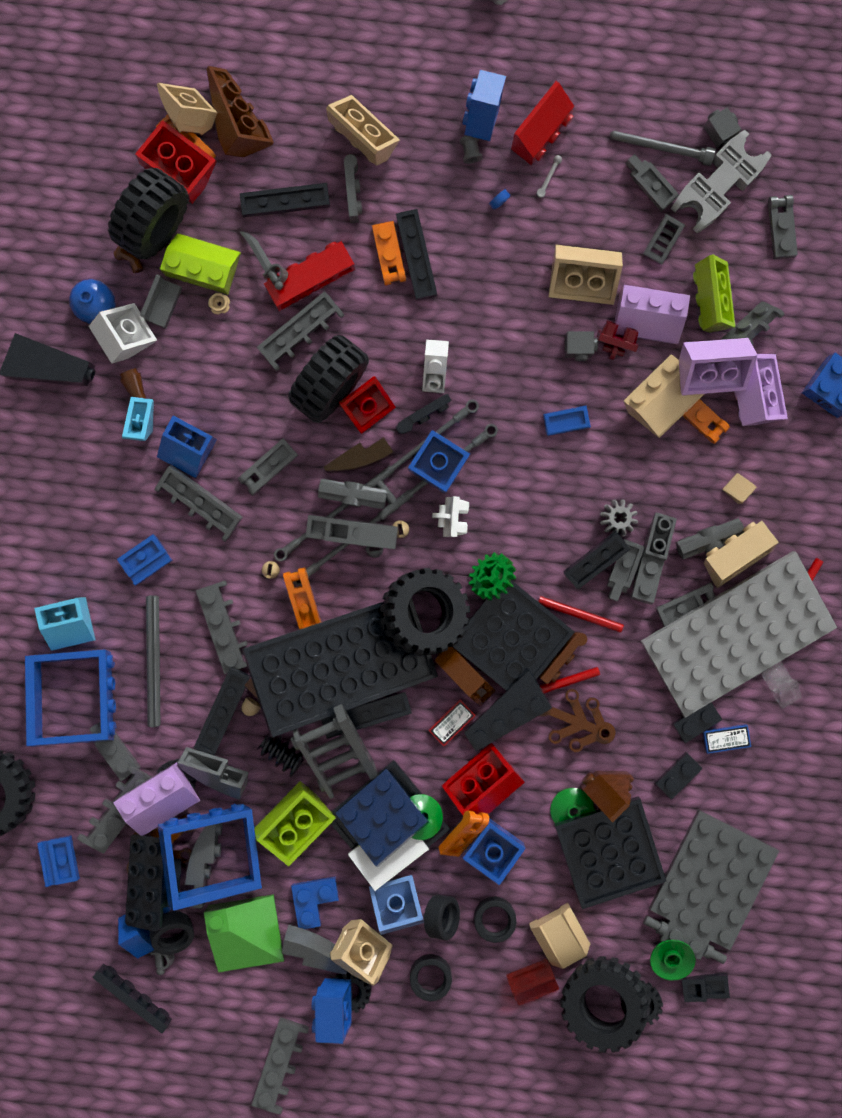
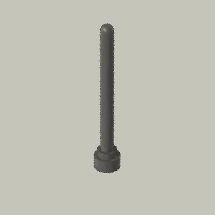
(704, 155)

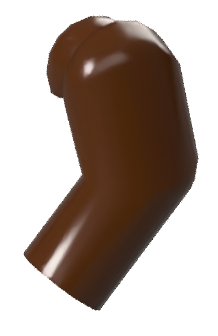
(135, 263)

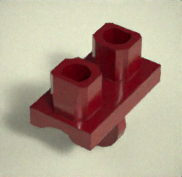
(609, 336)

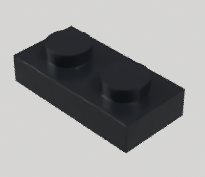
(697, 722)
(678, 775)

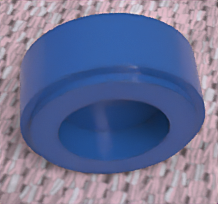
(500, 199)

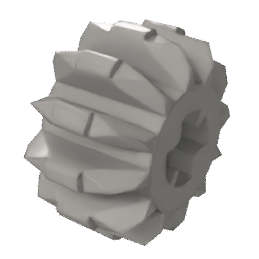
(627, 517)

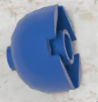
(90, 298)

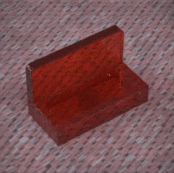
(532, 982)

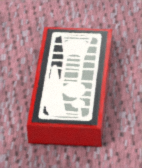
(452, 722)

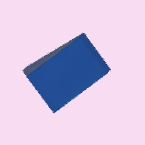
(133, 939)

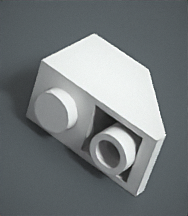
(435, 366)

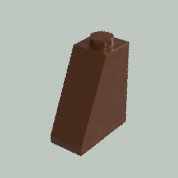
(465, 676)

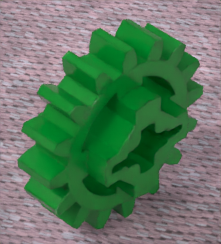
(492, 576)

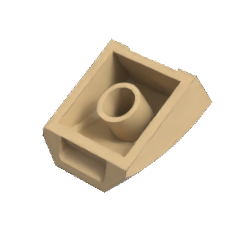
(187, 108)
(561, 937)
(361, 951)

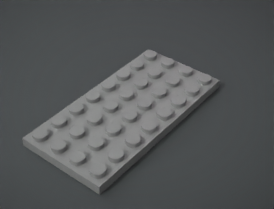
(739, 634)

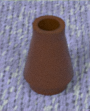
(133, 383)

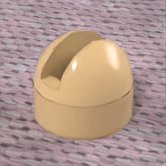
(405, 528)
(274, 572)
(250, 707)

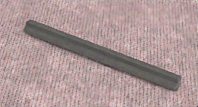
(153, 661)

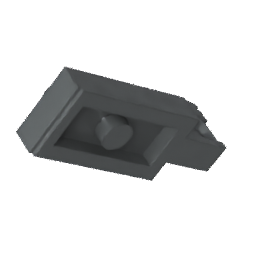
(651, 182)
(624, 570)
(115, 754)

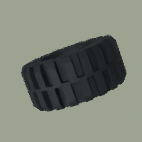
(148, 213)
(328, 378)
(452, 608)
(17, 792)
(593, 1030)

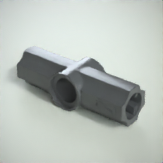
(352, 493)
(708, 538)

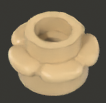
(213, 301)

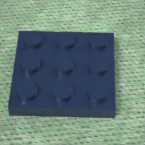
(382, 817)

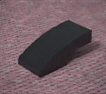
(705, 987)

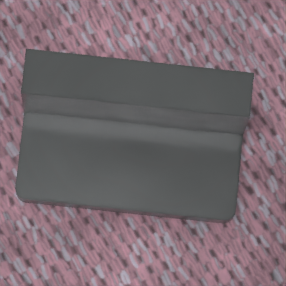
(160, 302)

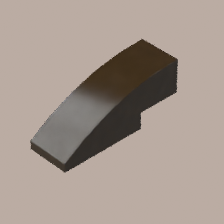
(360, 458)

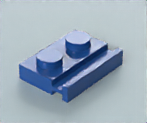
(144, 559)
(58, 861)

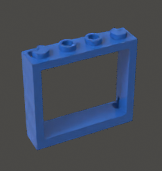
(33, 689)
(214, 891)

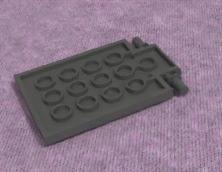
(710, 886)

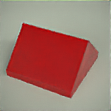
(367, 404)

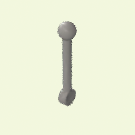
(541, 192)

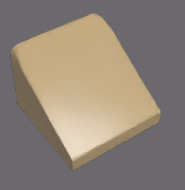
(739, 488)

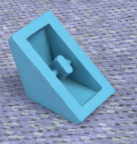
(139, 419)

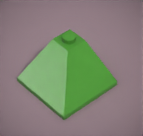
(244, 933)

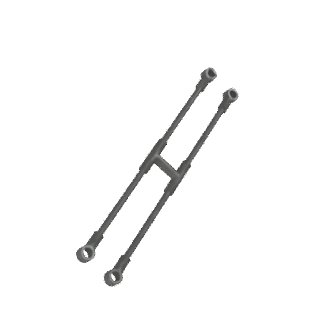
(378, 482)

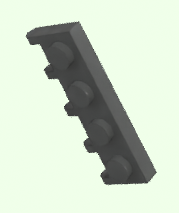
(755, 322)
(298, 329)
(199, 501)
(221, 626)
(111, 821)
(277, 1065)

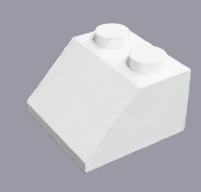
(122, 332)

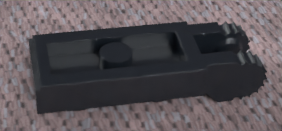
(422, 414)

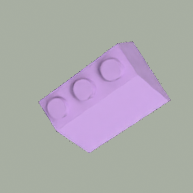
(652, 313)
(716, 366)
(764, 396)
(157, 800)

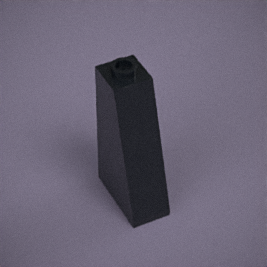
(41, 363)

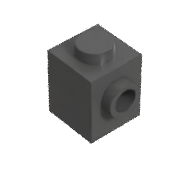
(722, 126)
(580, 345)

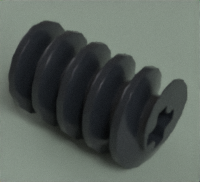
(281, 753)

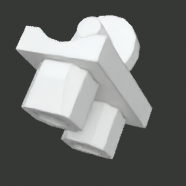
(449, 514)

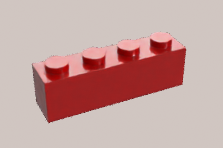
(312, 275)

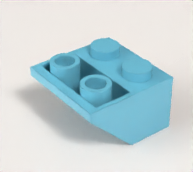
(65, 623)

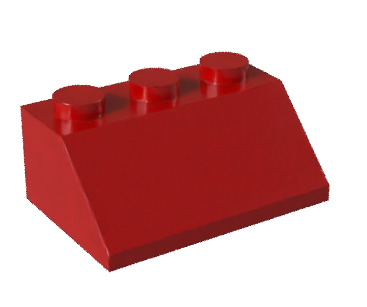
(543, 124)
(177, 158)
(483, 782)

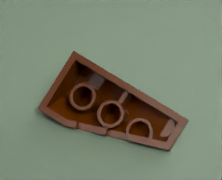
(236, 124)
(609, 791)

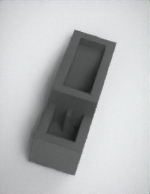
(214, 772)
(311, 947)

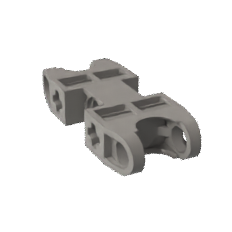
(733, 168)

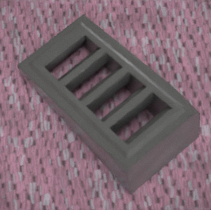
(673, 223)

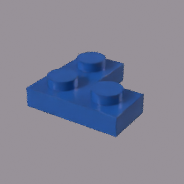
(308, 896)

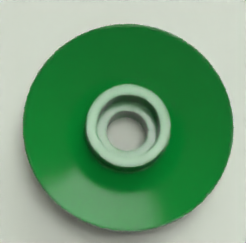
(569, 799)
(433, 813)
(672, 967)

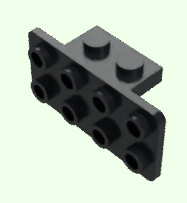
(147, 883)

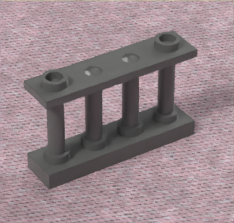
(349, 736)

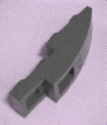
(351, 532)
(653, 557)
(204, 852)

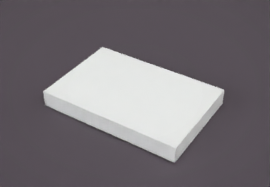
(389, 868)

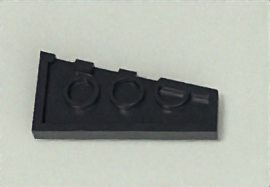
(513, 709)

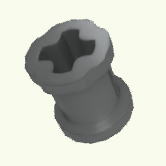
(471, 149)

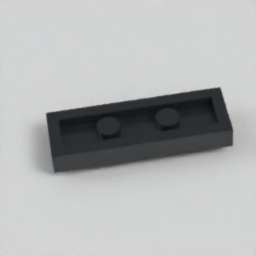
(596, 560)

